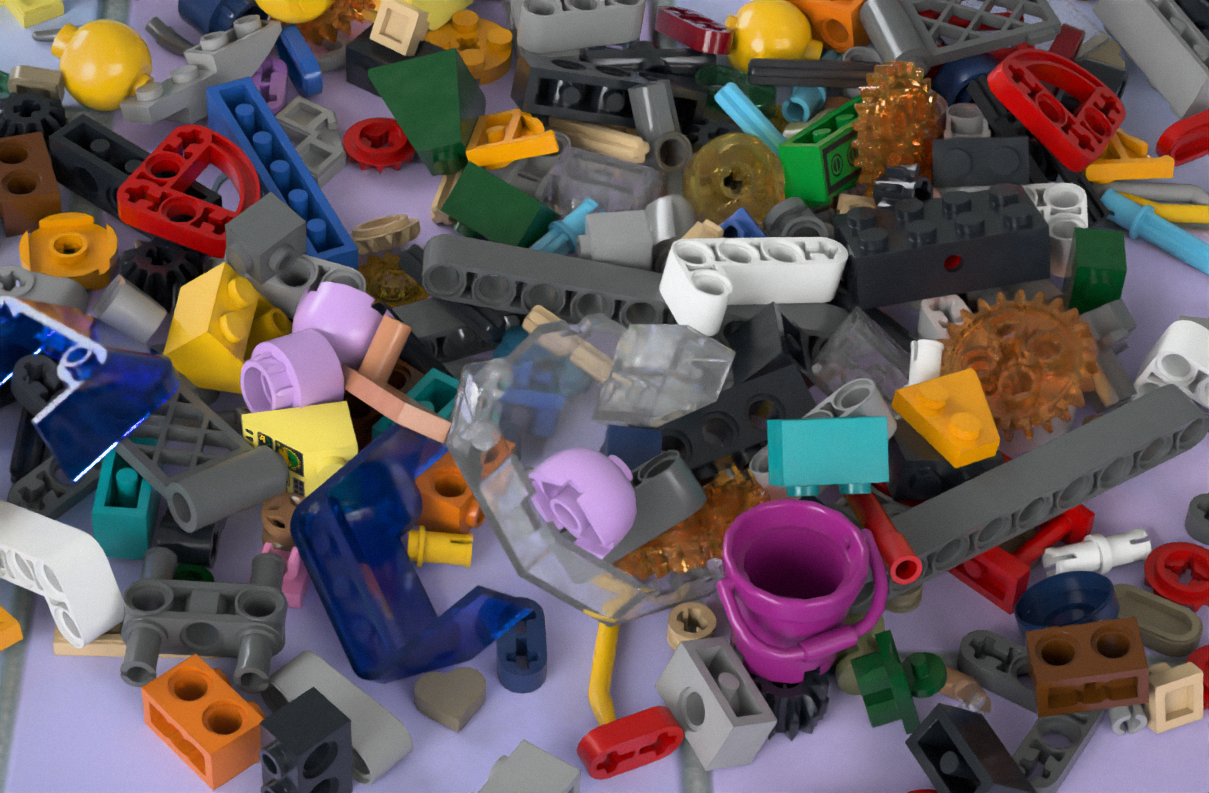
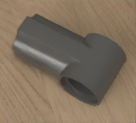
(658, 124)

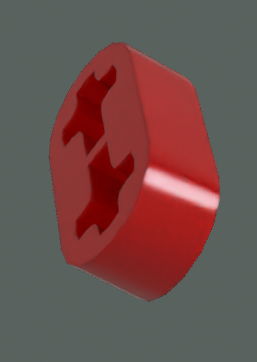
(630, 742)

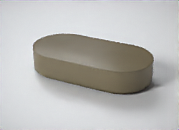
(1161, 623)

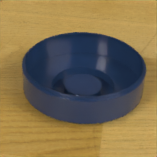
(1066, 601)

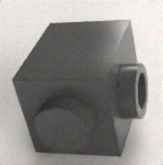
(265, 239)

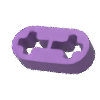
(276, 90)

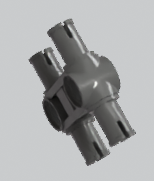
(204, 619)

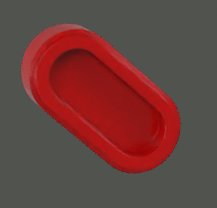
(1186, 139)

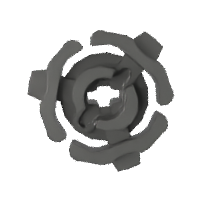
(1110, 328)

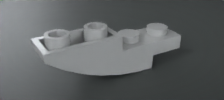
(214, 61)

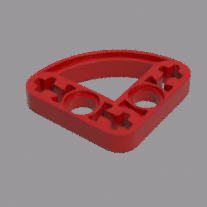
(1071, 138)
(152, 201)

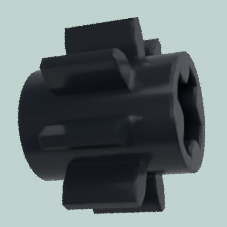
(901, 184)

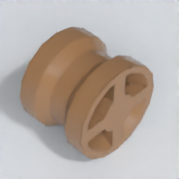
(276, 520)

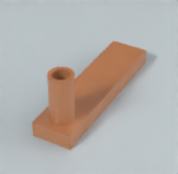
(371, 383)

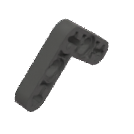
(30, 487)
(990, 674)

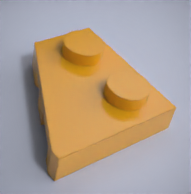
(508, 137)
(1126, 160)
(951, 416)

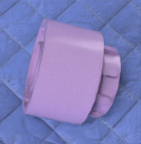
(292, 373)

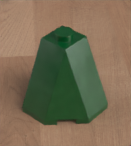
(434, 106)

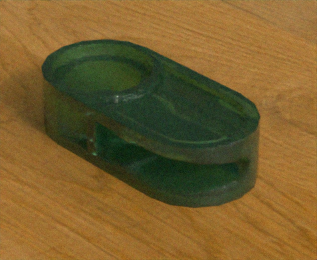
(761, 96)

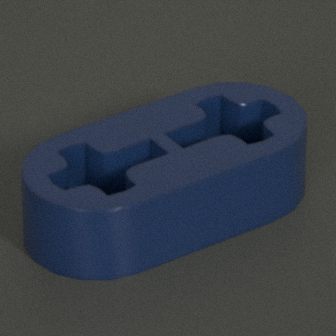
(531, 645)

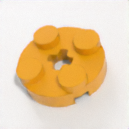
(480, 42)
(93, 245)

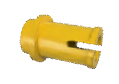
(439, 547)

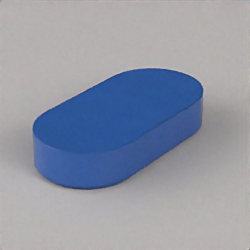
(300, 61)

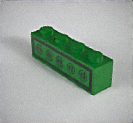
(821, 157)

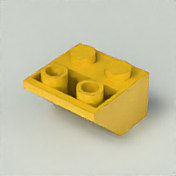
(219, 326)

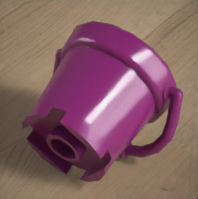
(791, 585)

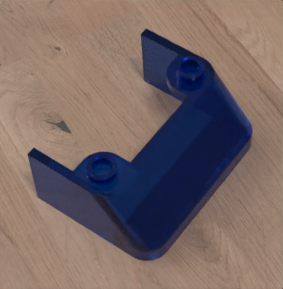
(107, 376)
(365, 578)

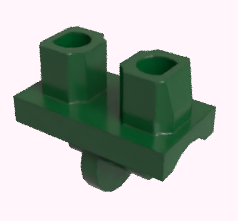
(890, 685)

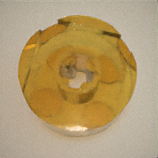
(749, 162)

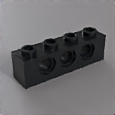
(596, 91)
(99, 161)
(770, 396)

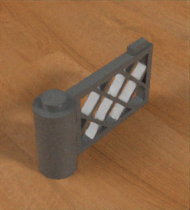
(906, 36)
(214, 483)

